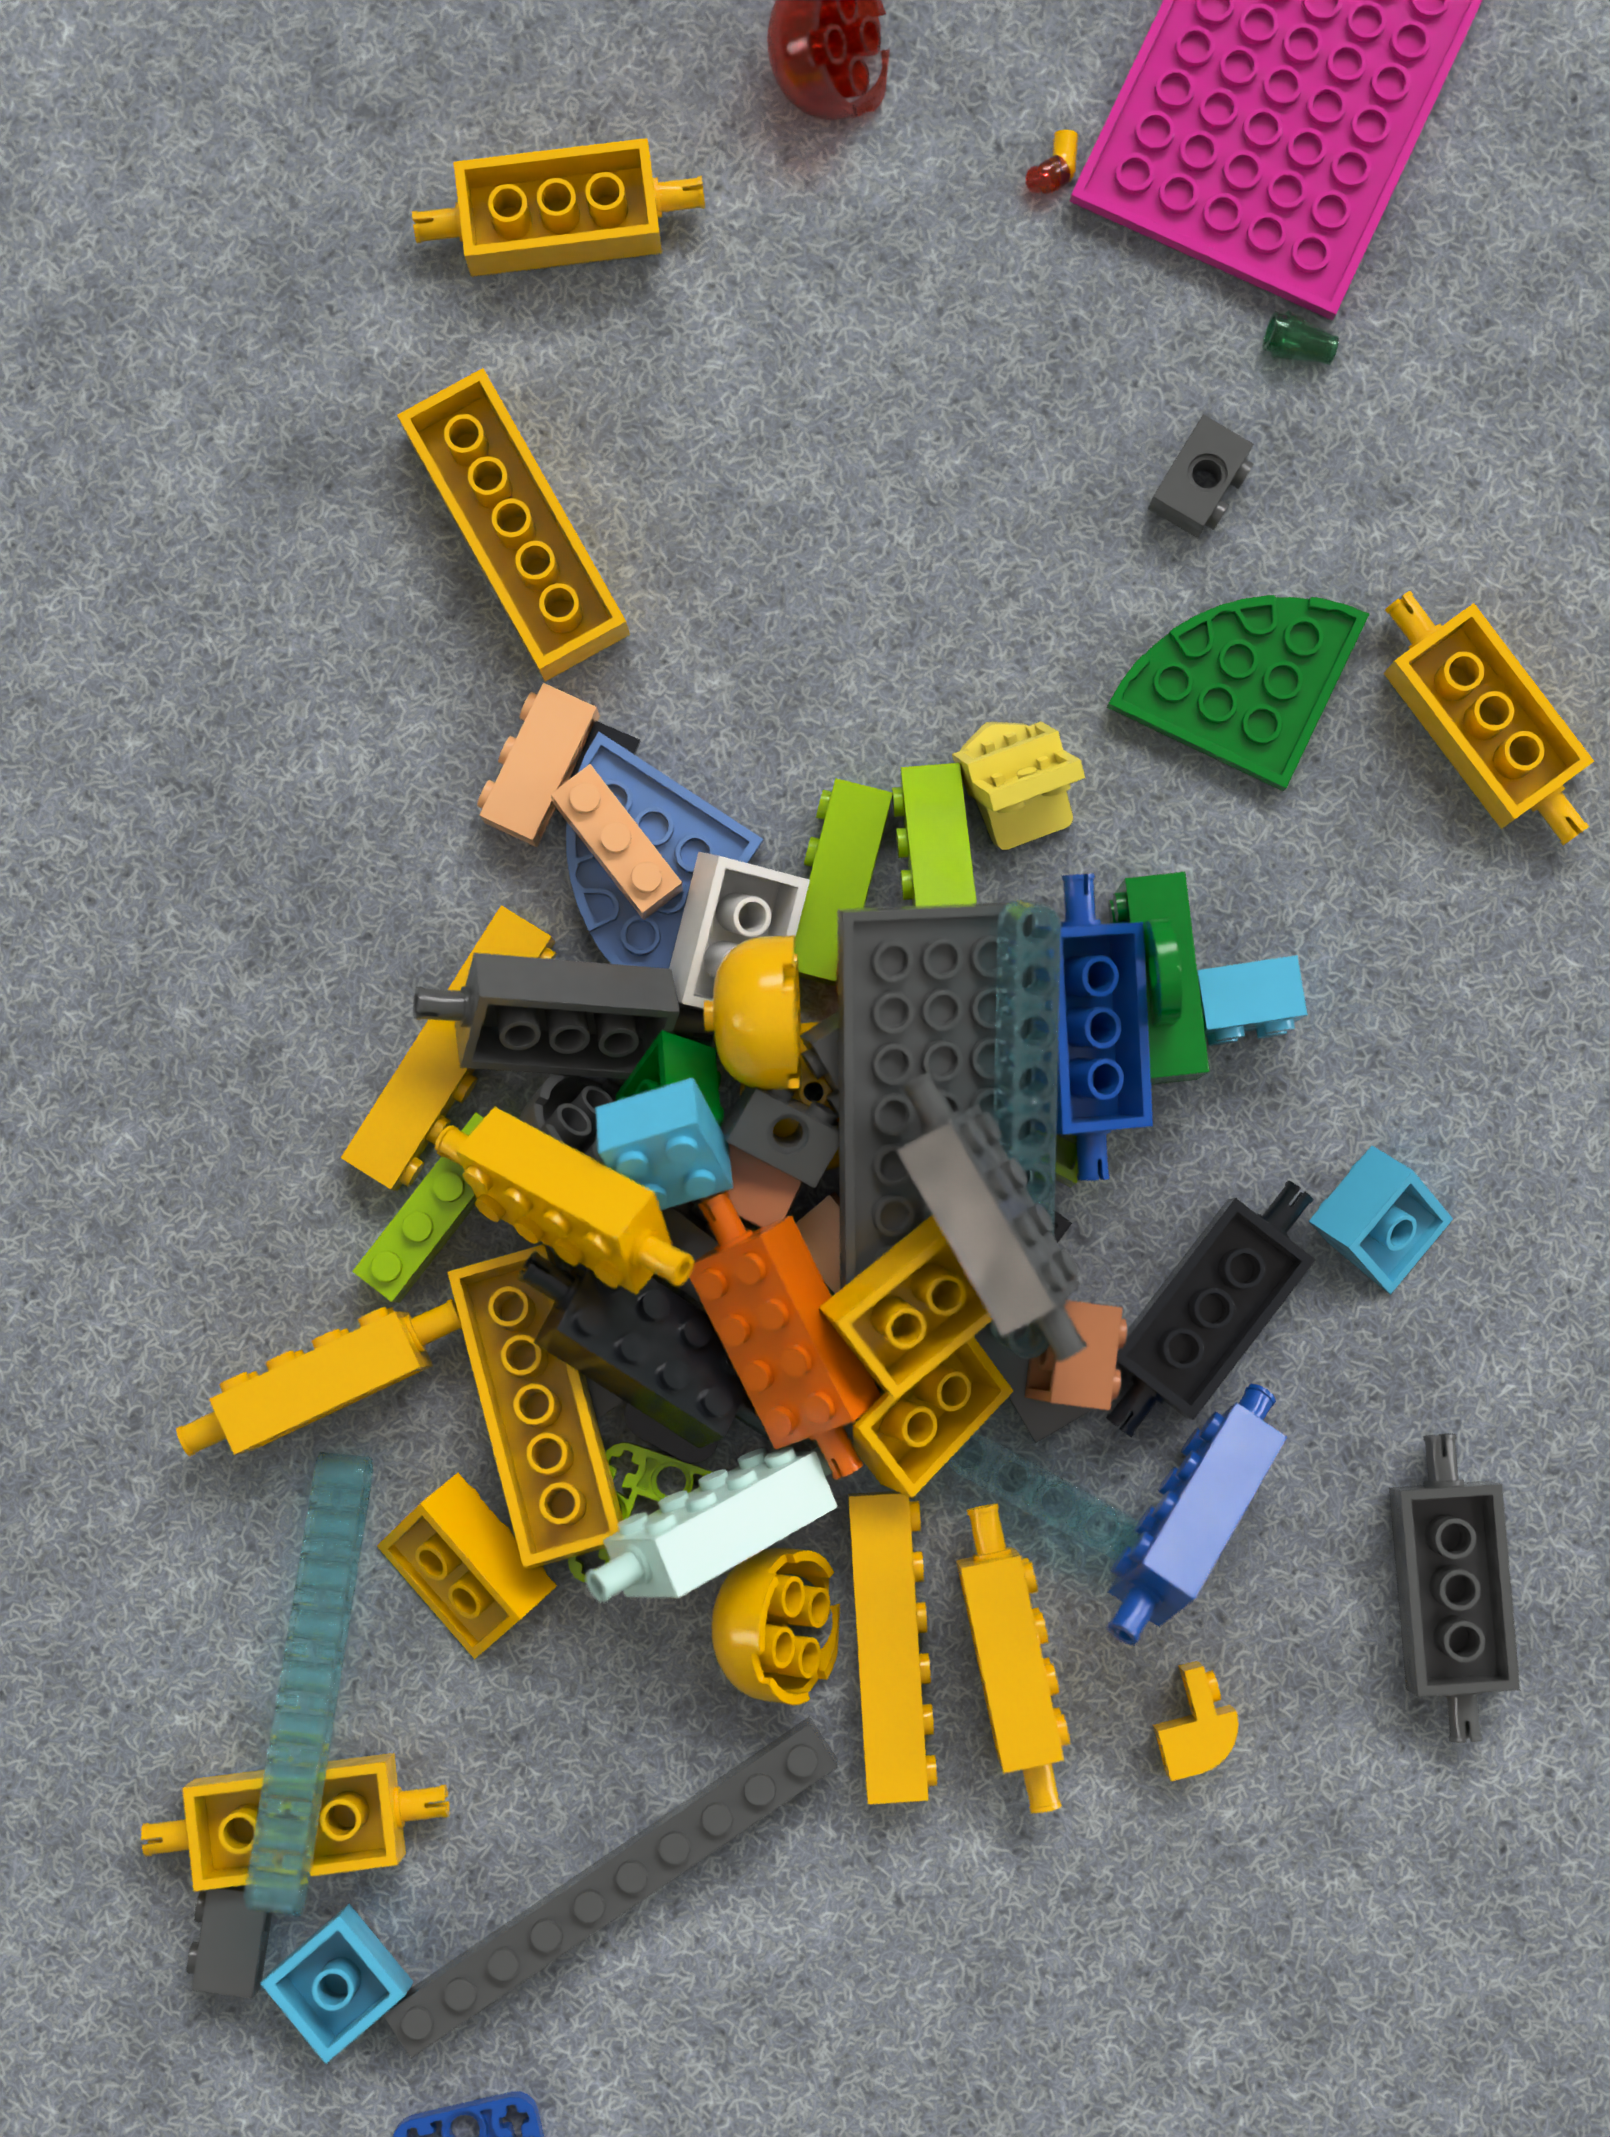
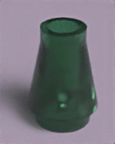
(1297, 339)

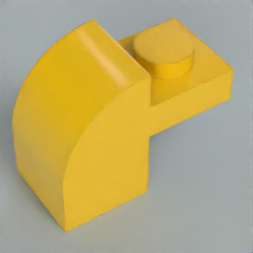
(1200, 1739)

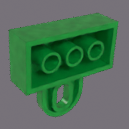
(1171, 972)

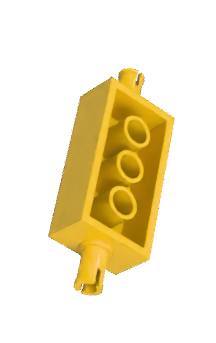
(558, 207)
(1487, 716)
(565, 1201)
(320, 1382)
(1010, 1659)
(356, 1825)

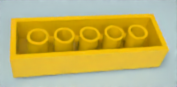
(514, 524)
(535, 1415)

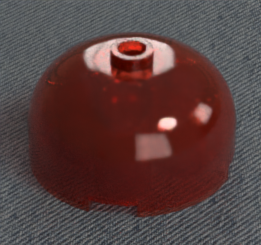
(820, 52)

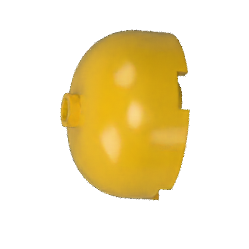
(758, 1013)
(753, 1622)

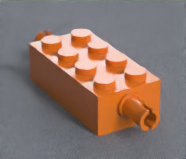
(786, 1352)

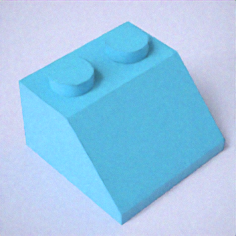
(1381, 1218)

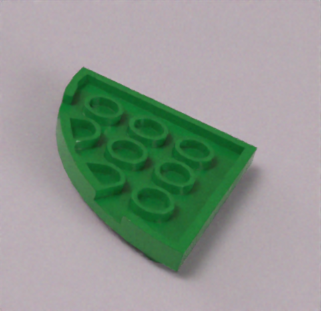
(1244, 680)

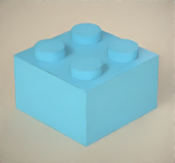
(1251, 997)
(666, 1143)
(337, 1983)

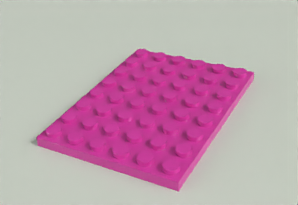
(1272, 132)

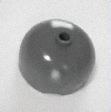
(567, 1110)

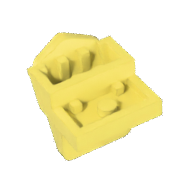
(1019, 780)

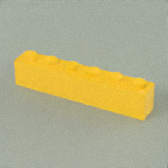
(430, 1075)
(889, 1647)

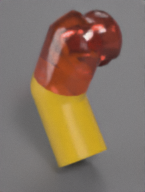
(1059, 168)

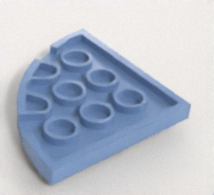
(678, 828)

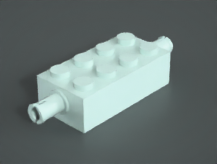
(715, 1525)

